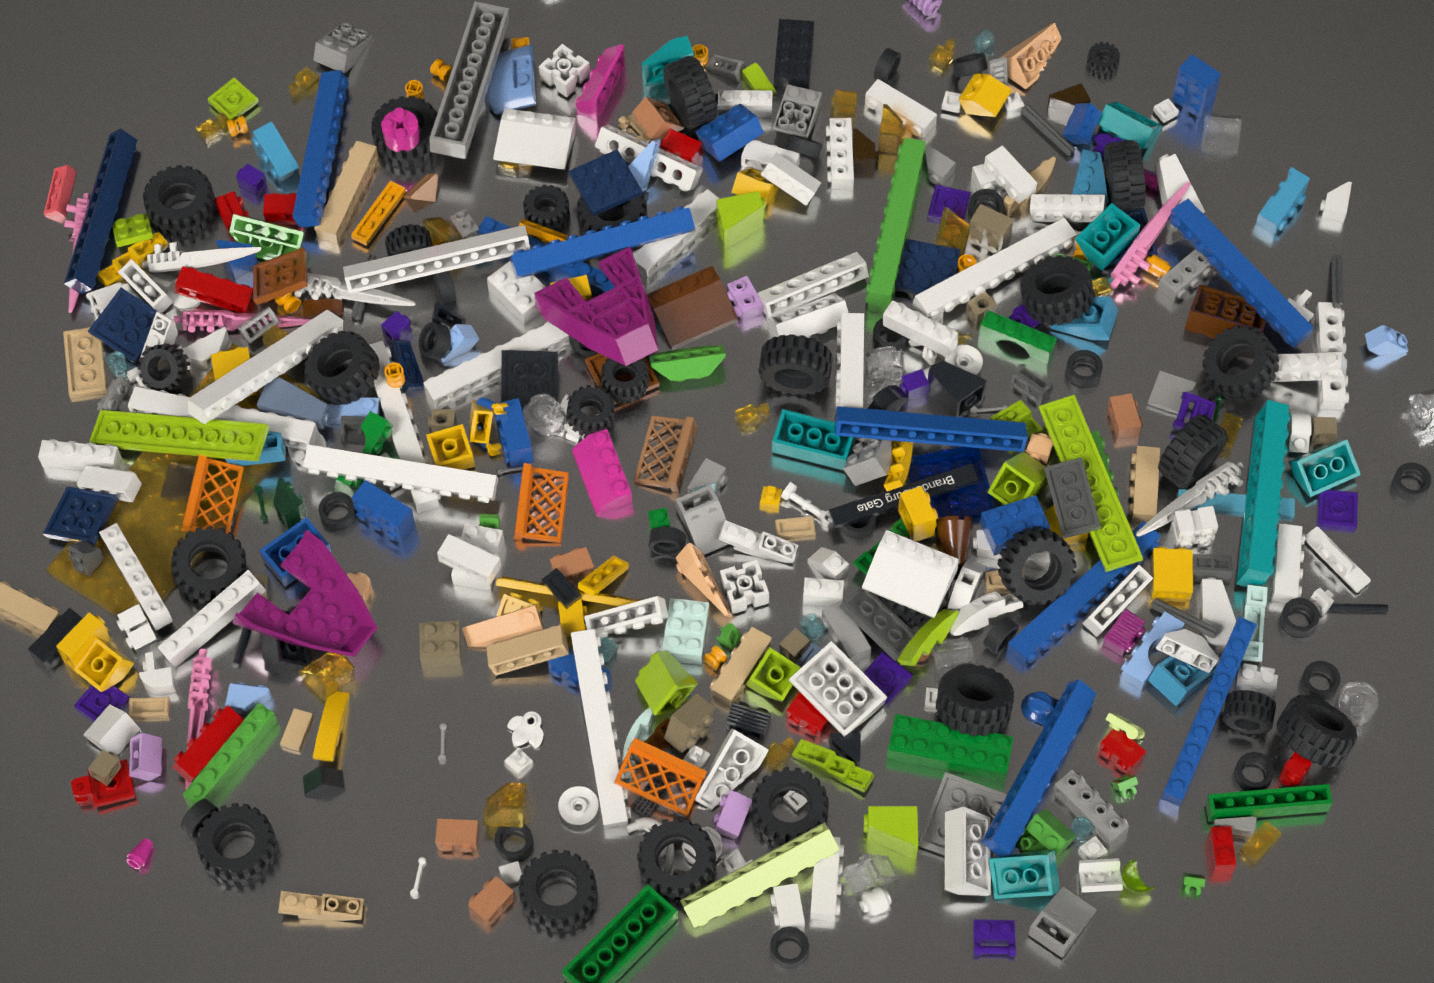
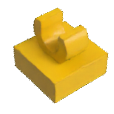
(771, 497)

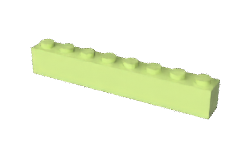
(759, 875)

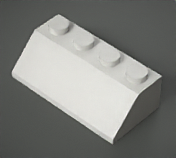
(810, 317)
(965, 856)

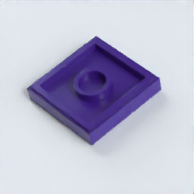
(954, 199)
(1337, 509)
(888, 676)
(95, 702)

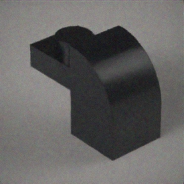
(889, 399)

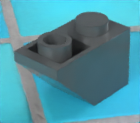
(85, 557)

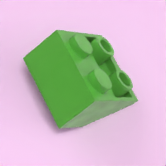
(1045, 833)

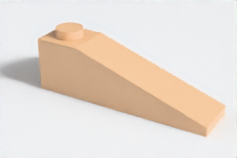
(1030, 56)
(695, 567)
(504, 627)

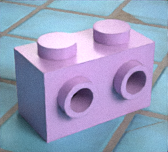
(745, 299)
(145, 756)
(732, 814)

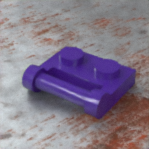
(1201, 406)
(994, 932)

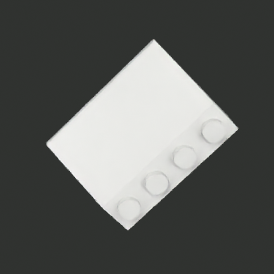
(534, 138)
(910, 573)
(838, 689)

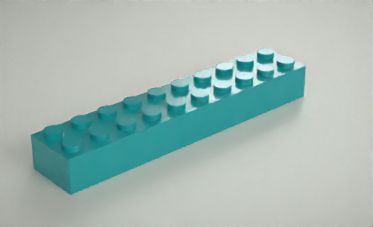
(1263, 494)

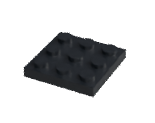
(528, 375)

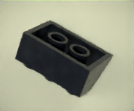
(282, 656)

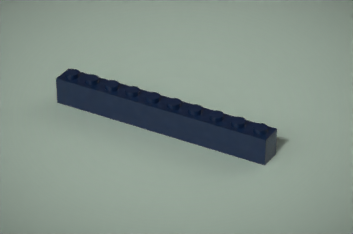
(101, 212)

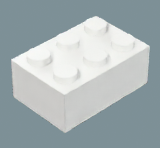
(515, 293)
(489, 540)

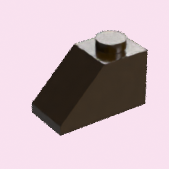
(1067, 98)
(863, 151)

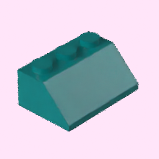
(1129, 124)
(1107, 236)
(1325, 467)

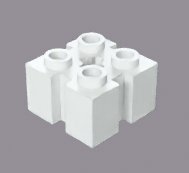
(564, 70)
(1194, 527)
(744, 586)

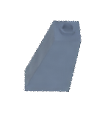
(289, 400)

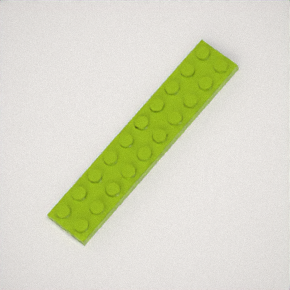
(180, 435)
(1072, 441)

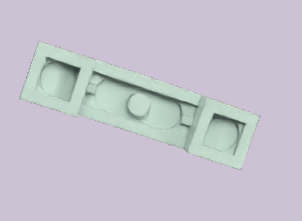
(1255, 611)
(643, 724)

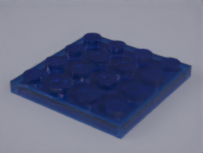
(966, 501)

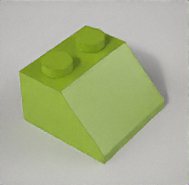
(773, 675)

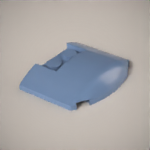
(512, 80)

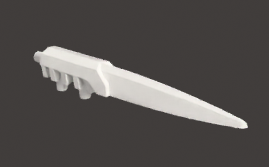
(176, 259)
(330, 286)
(1212, 483)

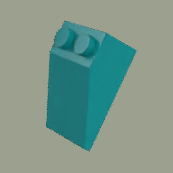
(672, 51)
(1024, 875)

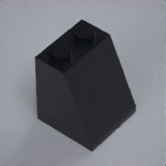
(955, 388)

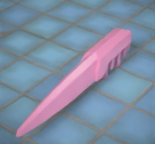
(79, 210)
(1138, 250)
(228, 319)
(198, 695)

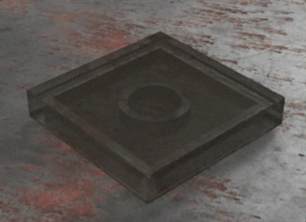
(178, 482)

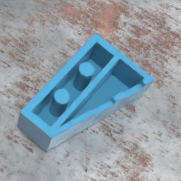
(274, 152)
(1090, 175)
(1284, 202)
(273, 451)

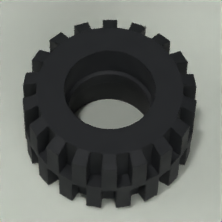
(543, 197)
(407, 239)
(150, 371)
(625, 390)
(590, 397)
(1249, 712)

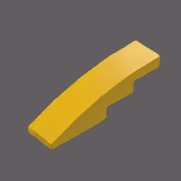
(137, 252)
(900, 464)
(331, 726)

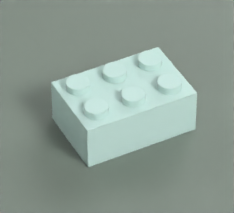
(686, 630)

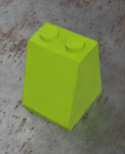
(739, 216)
(1019, 479)
(664, 683)
(893, 828)

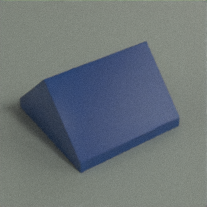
(241, 265)

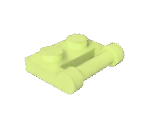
(1120, 723)

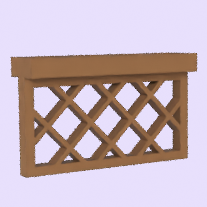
(680, 459)

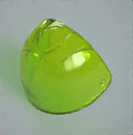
(1132, 880)

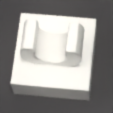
(1013, 103)
(1322, 600)
(697, 756)
(518, 762)

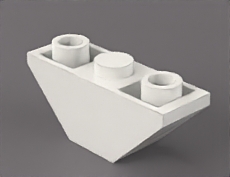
(161, 332)
(200, 352)
(966, 585)
(1189, 649)

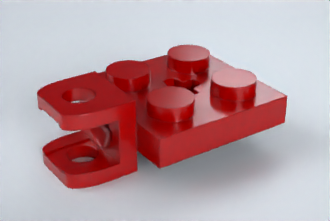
(89, 789)

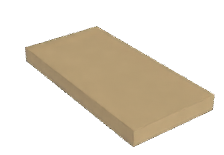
(84, 363)

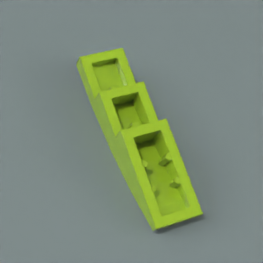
(932, 632)
(833, 766)

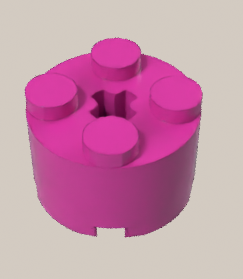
(400, 130)

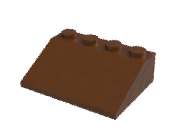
(691, 307)
(1218, 310)

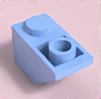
(462, 340)
(1386, 341)
(245, 698)

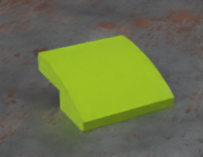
(1019, 413)

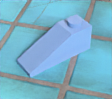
(643, 164)
(357, 408)

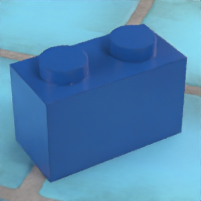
(1082, 123)

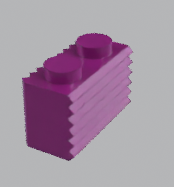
(1124, 632)

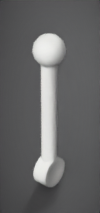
(414, 892)

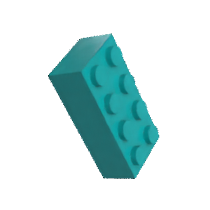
(811, 440)

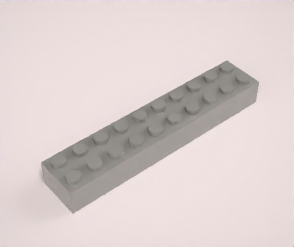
(469, 80)

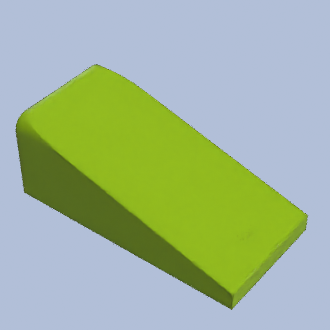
(756, 79)

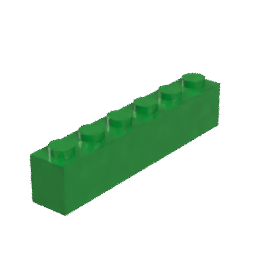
(1269, 802)

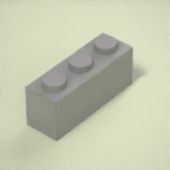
(845, 633)

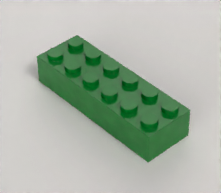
(941, 748)
(622, 940)

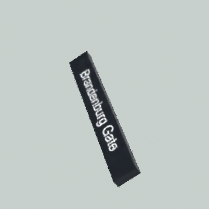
(889, 500)

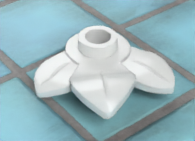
(524, 732)

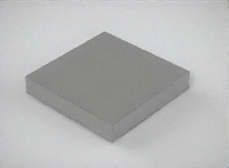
(1168, 391)

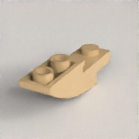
(1042, 176)
(321, 907)

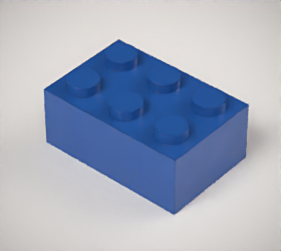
(1196, 86)
(729, 132)
(514, 435)
(383, 512)
(1004, 521)
(278, 549)

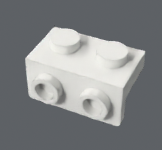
(1100, 875)

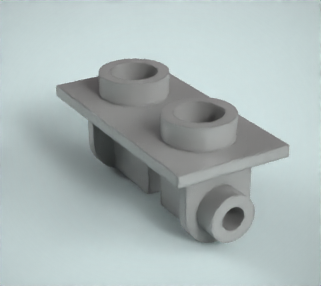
(464, 224)
(116, 394)

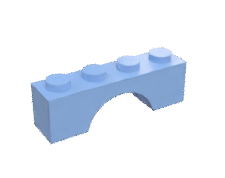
(1139, 667)

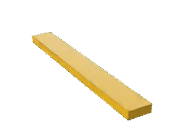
(541, 588)

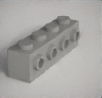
(1185, 276)
(1087, 804)

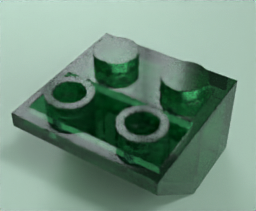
(288, 505)

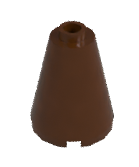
(955, 537)

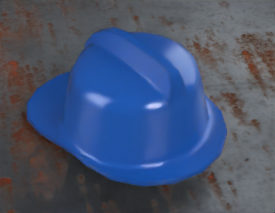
(1038, 706)

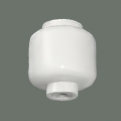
(875, 901)

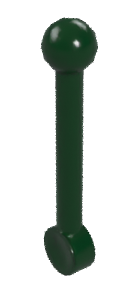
(1219, 399)
(259, 490)

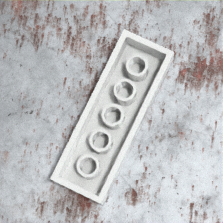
(850, 360)

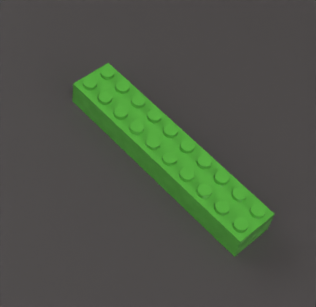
(895, 224)

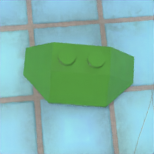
(271, 237)
(688, 362)

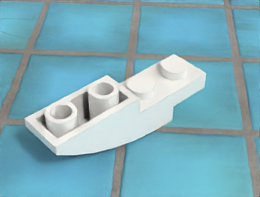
(757, 544)
(977, 612)

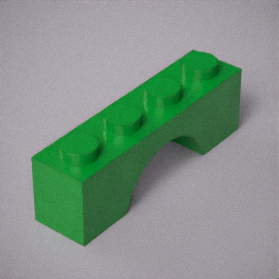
(1036, 343)
(376, 431)

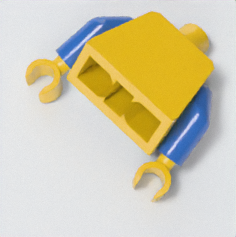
(481, 421)

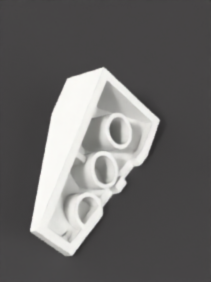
(731, 766)

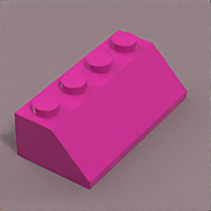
(601, 82)
(602, 472)

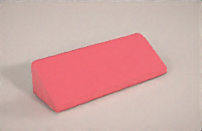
(60, 191)

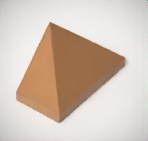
(424, 190)

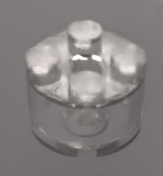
(885, 365)
(1422, 409)
(544, 416)
(1358, 702)

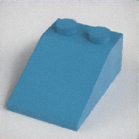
(1095, 323)
(1178, 679)

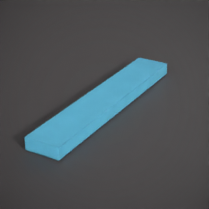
(1236, 504)

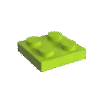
(232, 99)
(132, 230)

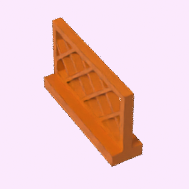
(198, 487)
(524, 504)
(668, 762)

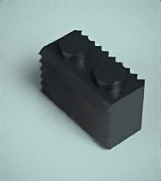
(748, 720)

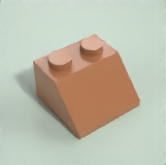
(656, 118)

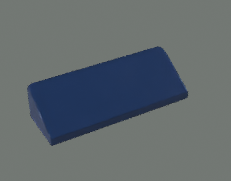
(403, 354)

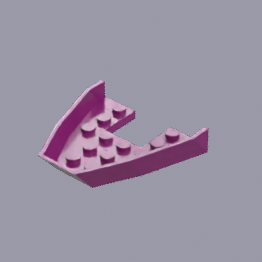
(613, 323)
(330, 614)

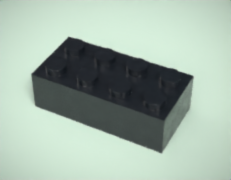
(793, 54)

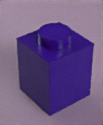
(251, 179)
(396, 327)
(914, 384)

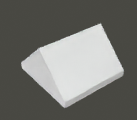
(112, 730)

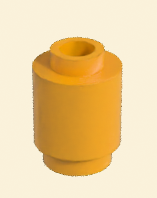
(1158, 266)

